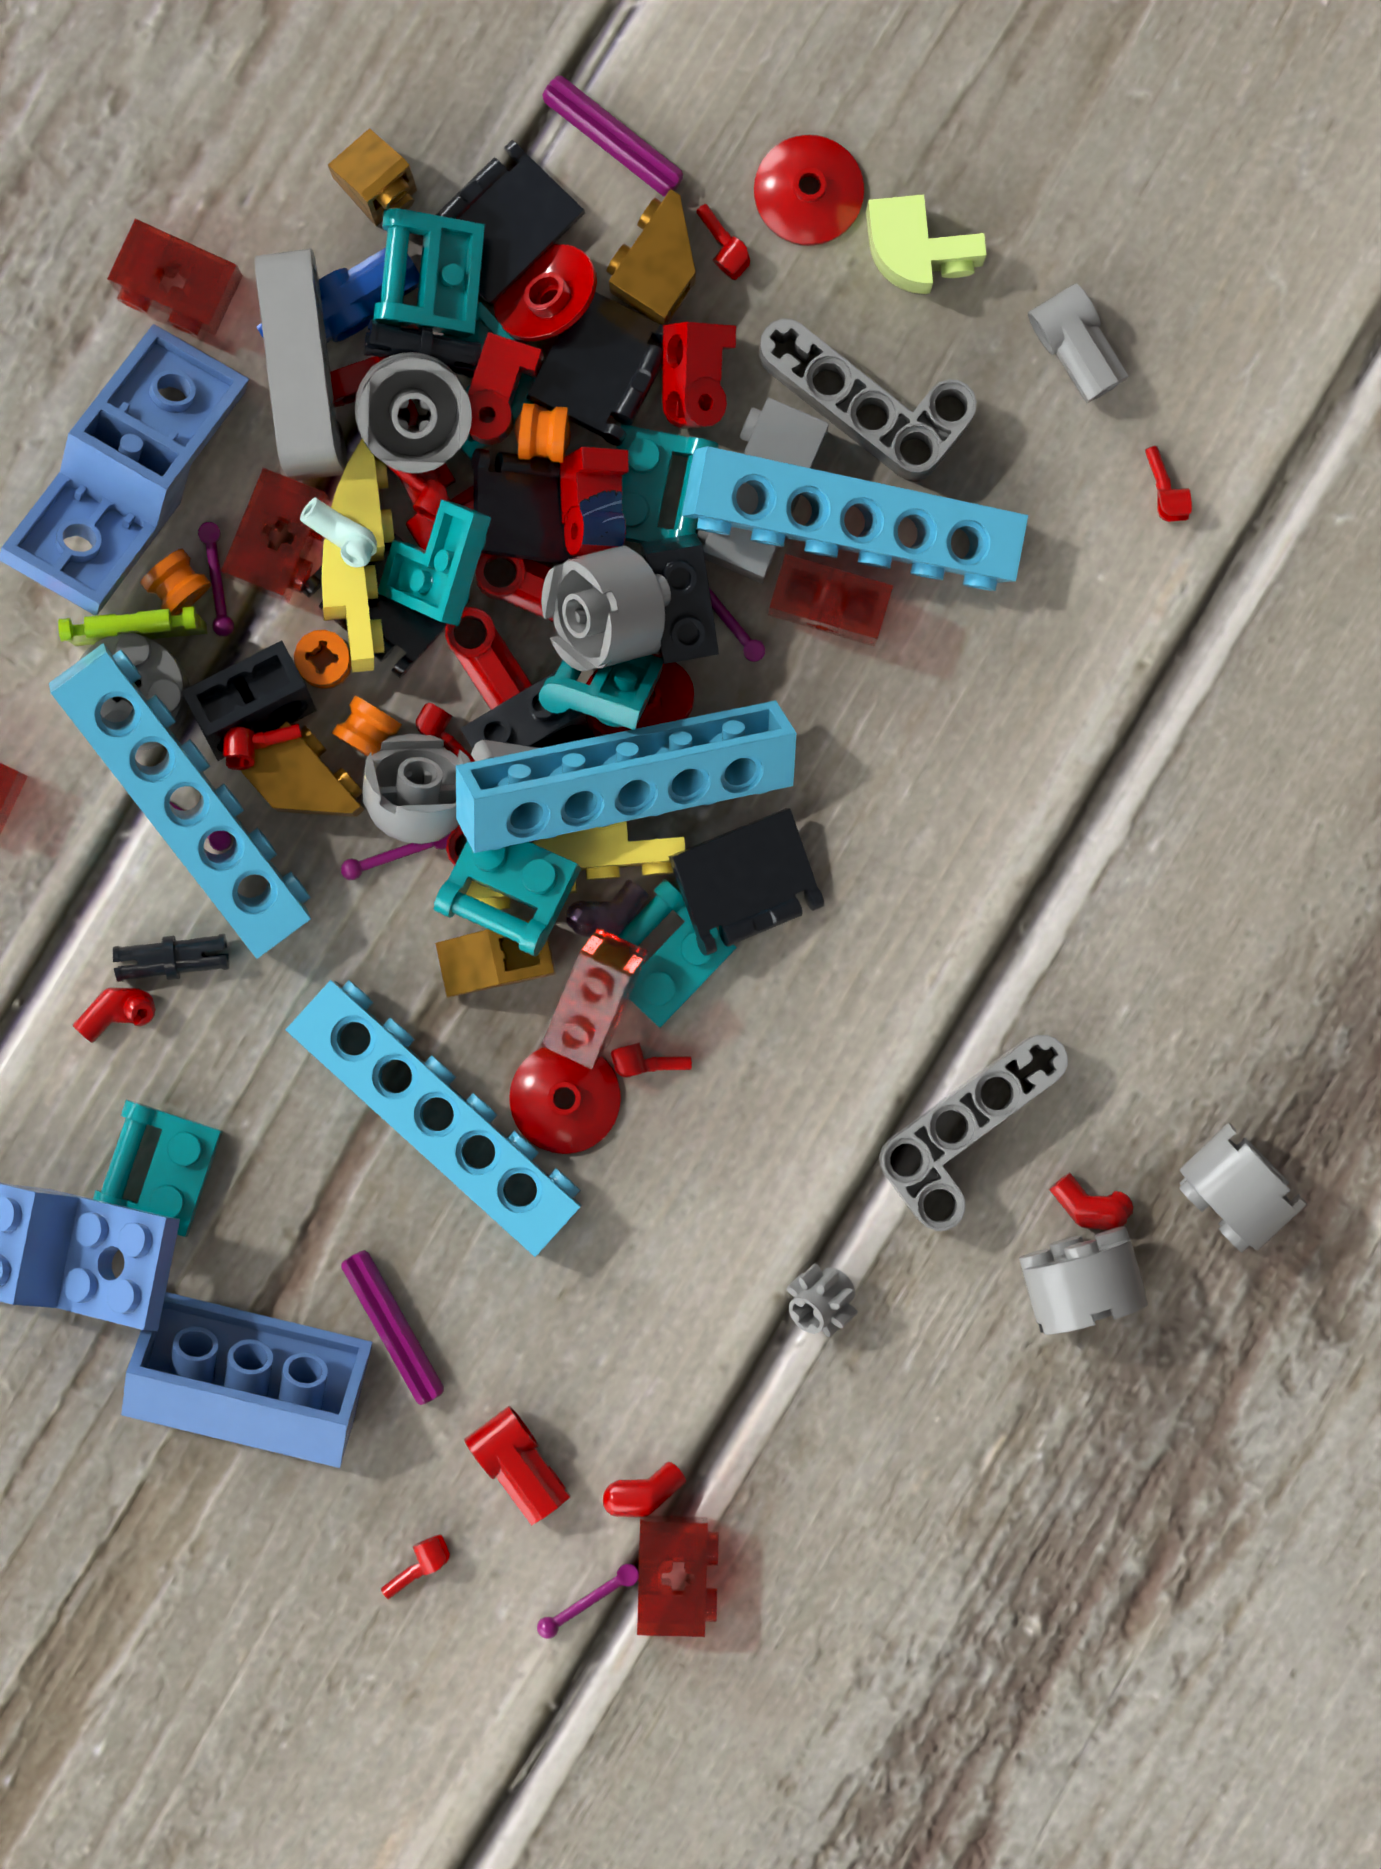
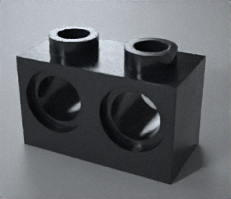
(689, 615)
(251, 694)
(527, 723)

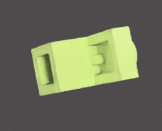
(905, 251)

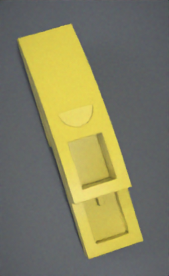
(348, 587)
(601, 854)

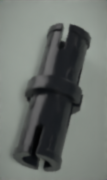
(389, 340)
(170, 957)

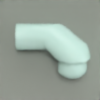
(355, 541)

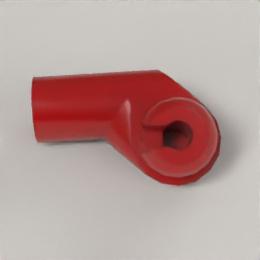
(116, 1006)
(1092, 1211)

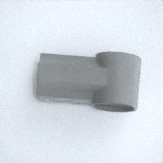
(1071, 330)

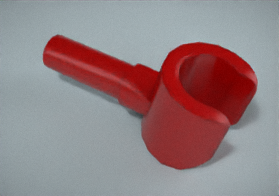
(733, 257)
(430, 493)
(1171, 503)
(433, 722)
(242, 742)
(630, 1061)
(431, 1556)

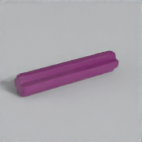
(612, 135)
(392, 1327)

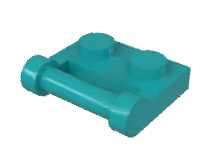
(447, 272)
(646, 482)
(613, 697)
(516, 871)
(678, 964)
(176, 1169)

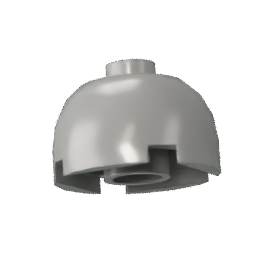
(412, 788)

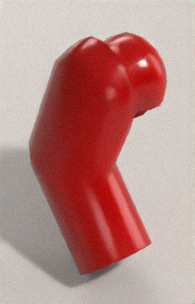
(642, 1496)

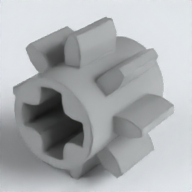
(821, 1300)

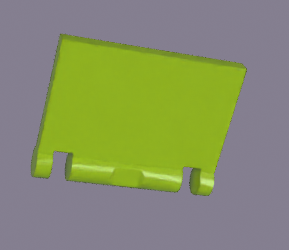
(151, 624)

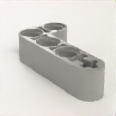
(298, 366)
(860, 391)
(978, 1121)

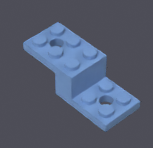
(124, 469)
(62, 1252)

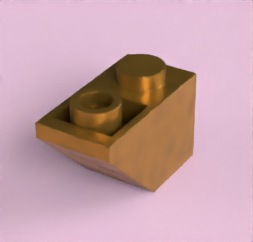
(374, 176)
(659, 266)
(299, 782)
(489, 961)

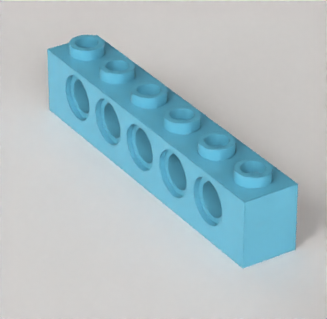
(993, 533)
(624, 776)
(257, 920)
(320, 1031)

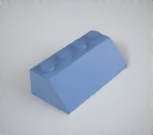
(247, 1379)

